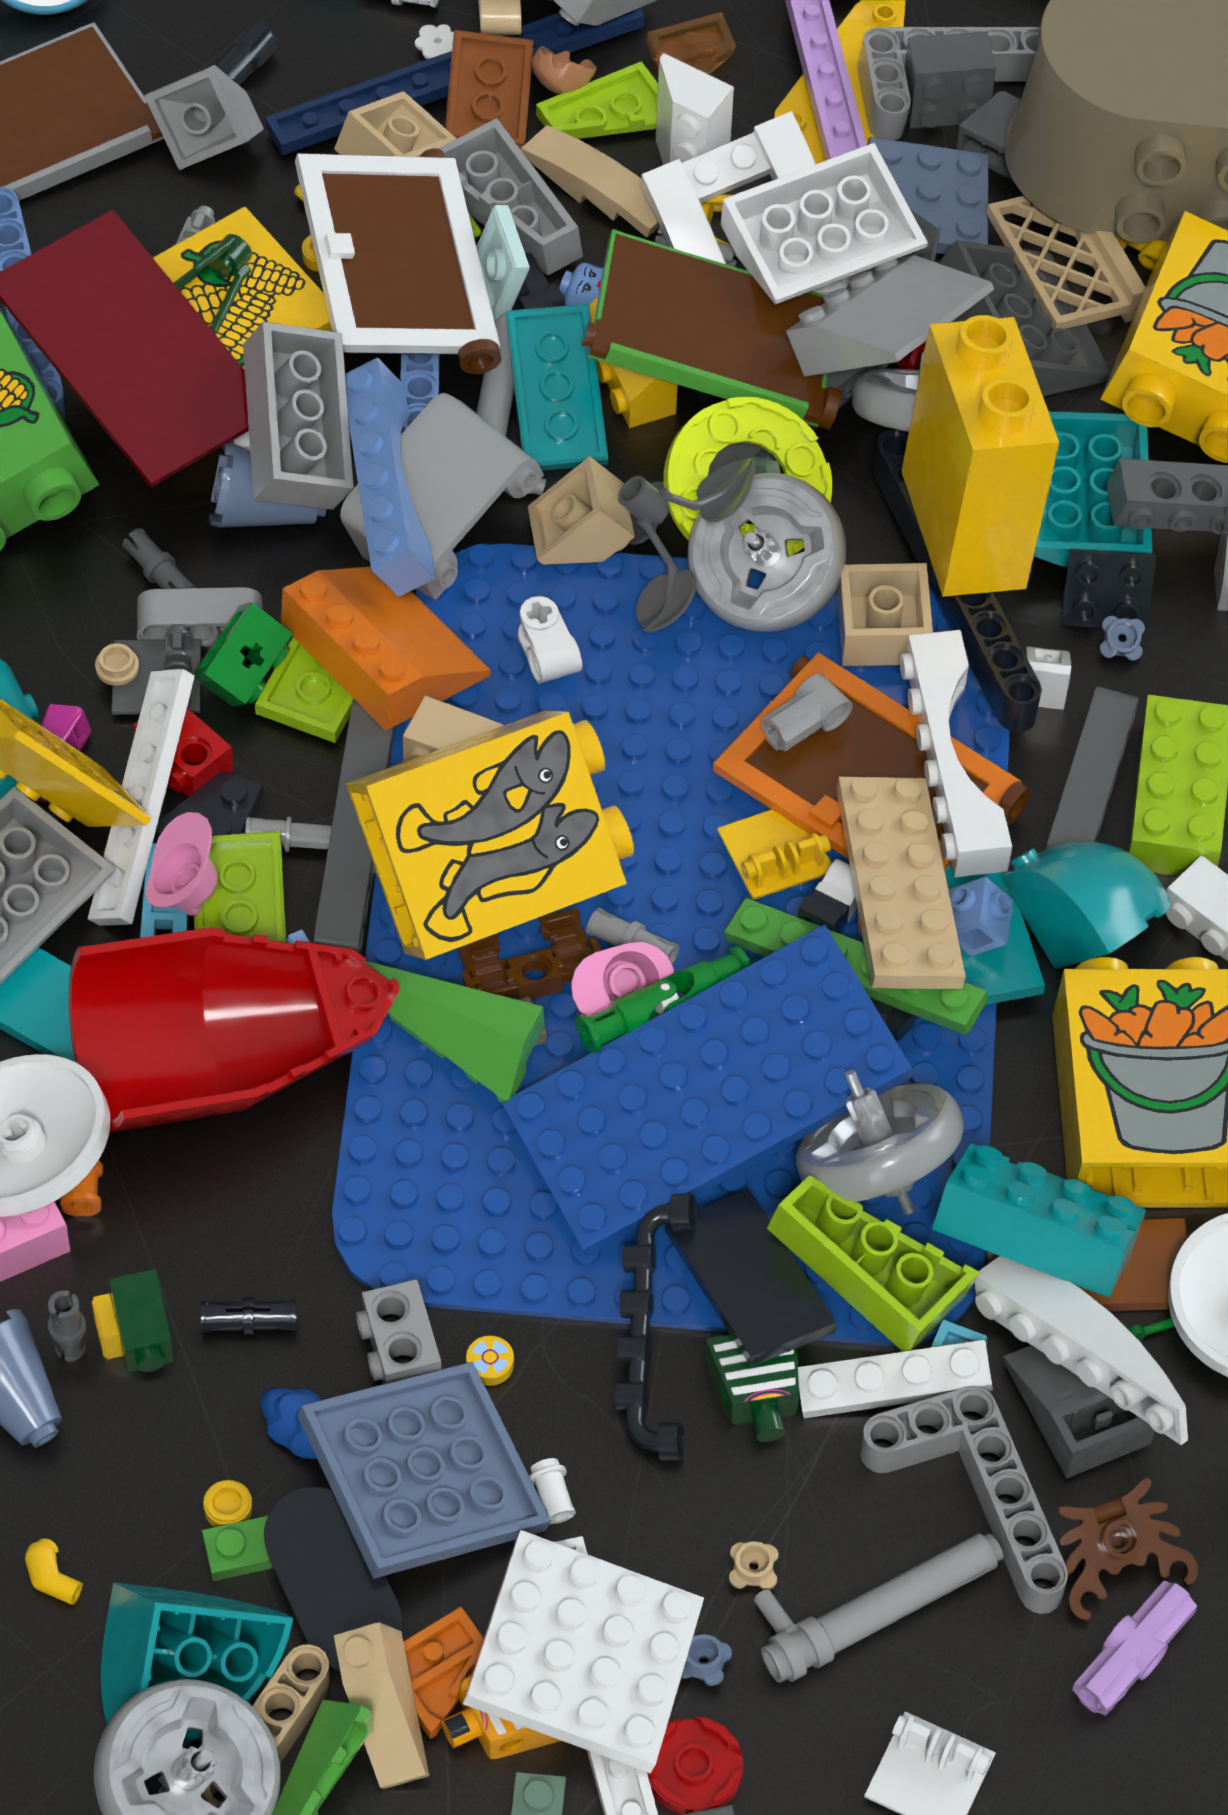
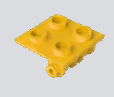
(774, 853)

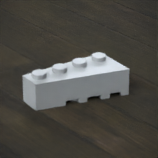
(500, 174)

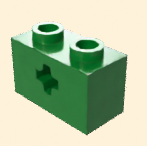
(222, 665)

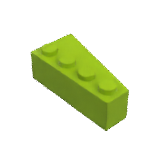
(871, 1263)

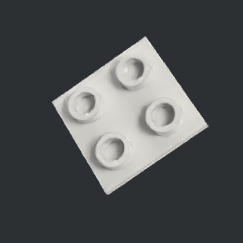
(928, 1770)

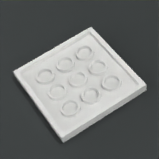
(584, 1651)

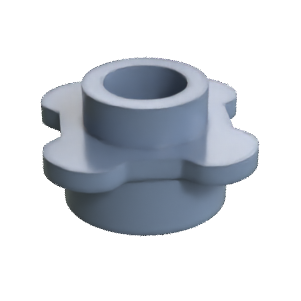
(1133, 632)
(708, 1648)

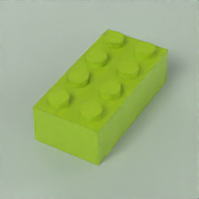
(1180, 784)

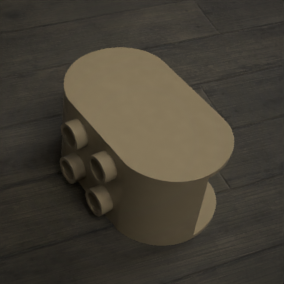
(1126, 116)

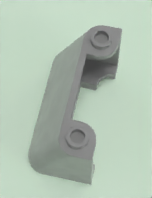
(453, 475)

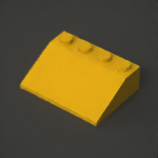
(62, 775)

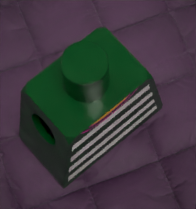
(756, 1392)

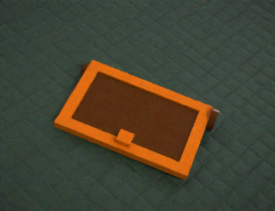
(871, 742)

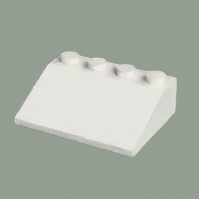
(821, 224)

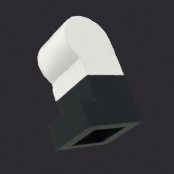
(832, 900)

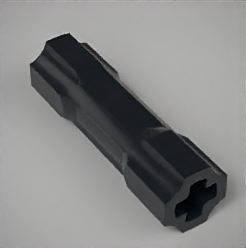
(248, 52)

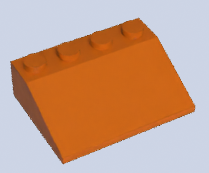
(378, 644)

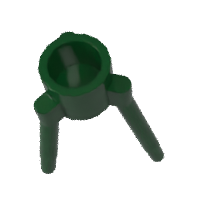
(225, 260)

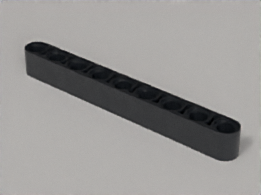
(985, 631)

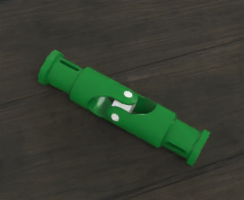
(648, 1002)

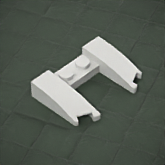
(679, 187)

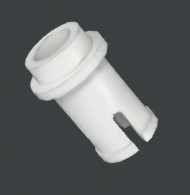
(552, 1490)

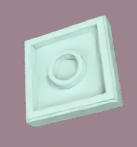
(502, 260)

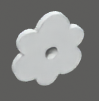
(434, 40)

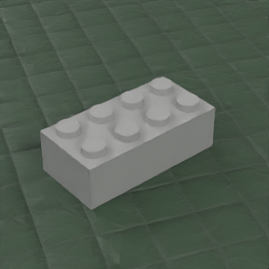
(297, 416)

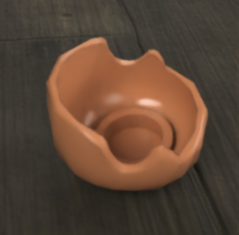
(559, 73)

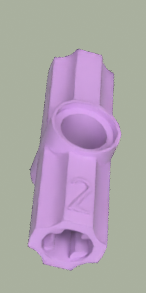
(1134, 1648)

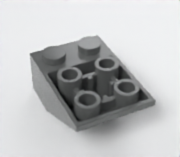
(1075, 1419)

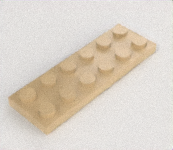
(900, 883)

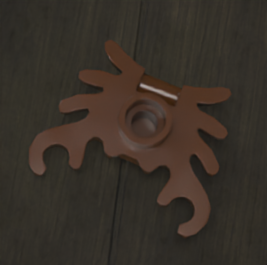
(1117, 1536)

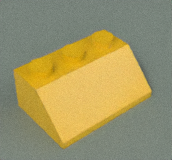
(636, 394)

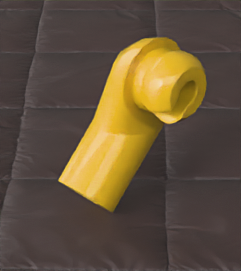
(44, 1572)

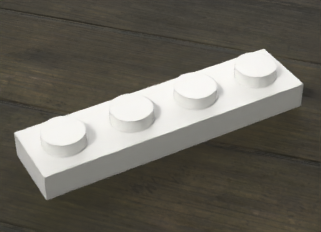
(892, 1378)

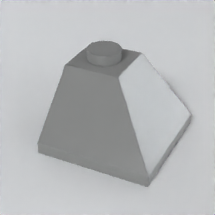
(203, 115)

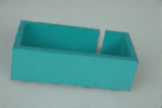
(1039, 1219)

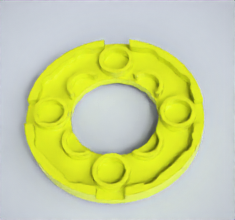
(735, 422)

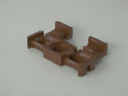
(568, 946)

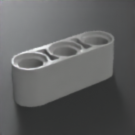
(198, 609)

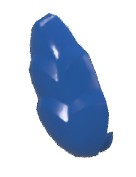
(280, 1411)

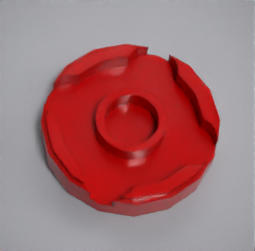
(696, 1766)

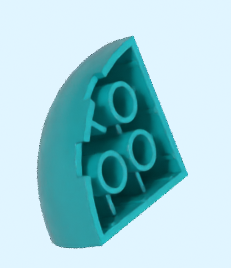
(1084, 898)
(186, 1635)

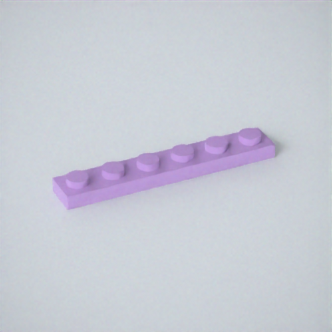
(826, 76)

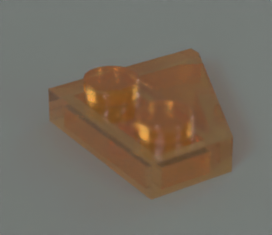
(697, 42)

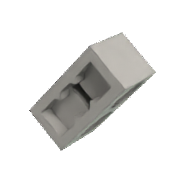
(407, 1336)

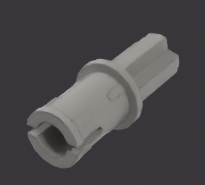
(292, 834)

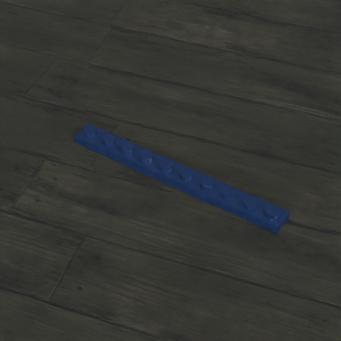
(425, 81)

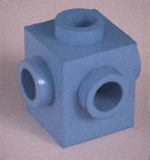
(981, 915)

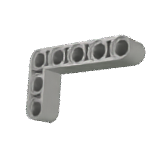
(884, 76)
(988, 1479)

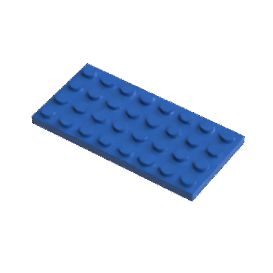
(706, 1088)

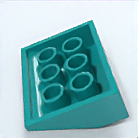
(1078, 499)

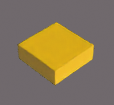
(107, 1326)

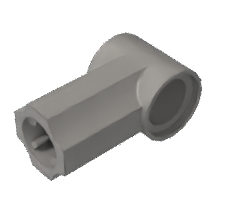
(814, 707)

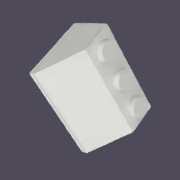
(691, 111)

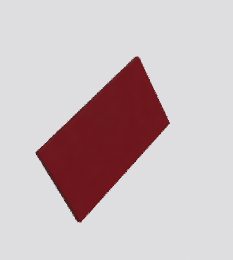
(129, 346)

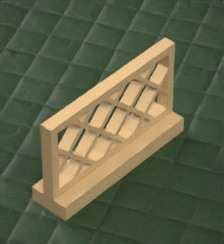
(1098, 250)

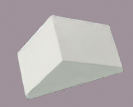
(1053, 673)

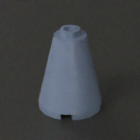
(235, 498)
(26, 1396)

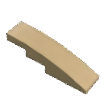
(591, 175)

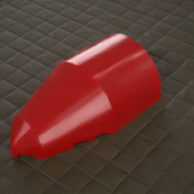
(215, 1019)

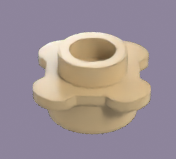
(753, 1552)

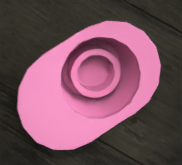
(181, 865)
(616, 973)

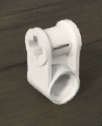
(547, 641)

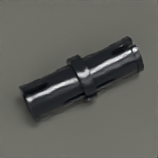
(248, 1315)

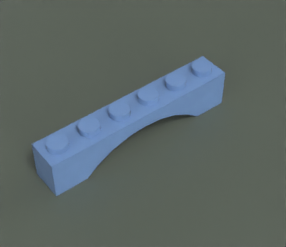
(393, 531)

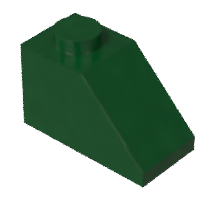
(141, 1321)

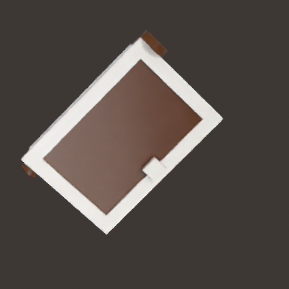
(398, 256)

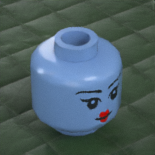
(582, 285)

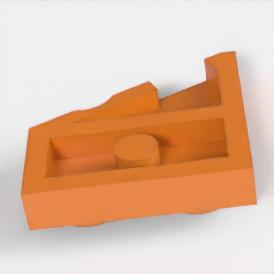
(439, 1663)

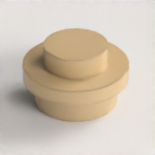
(117, 664)

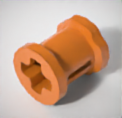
(84, 1197)

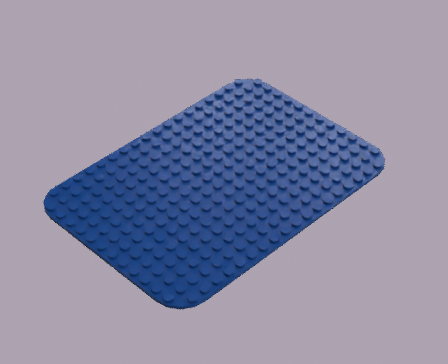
(428, 1158)

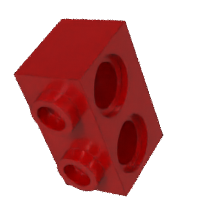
(197, 745)

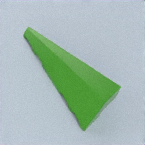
(470, 1027)
(326, 1753)

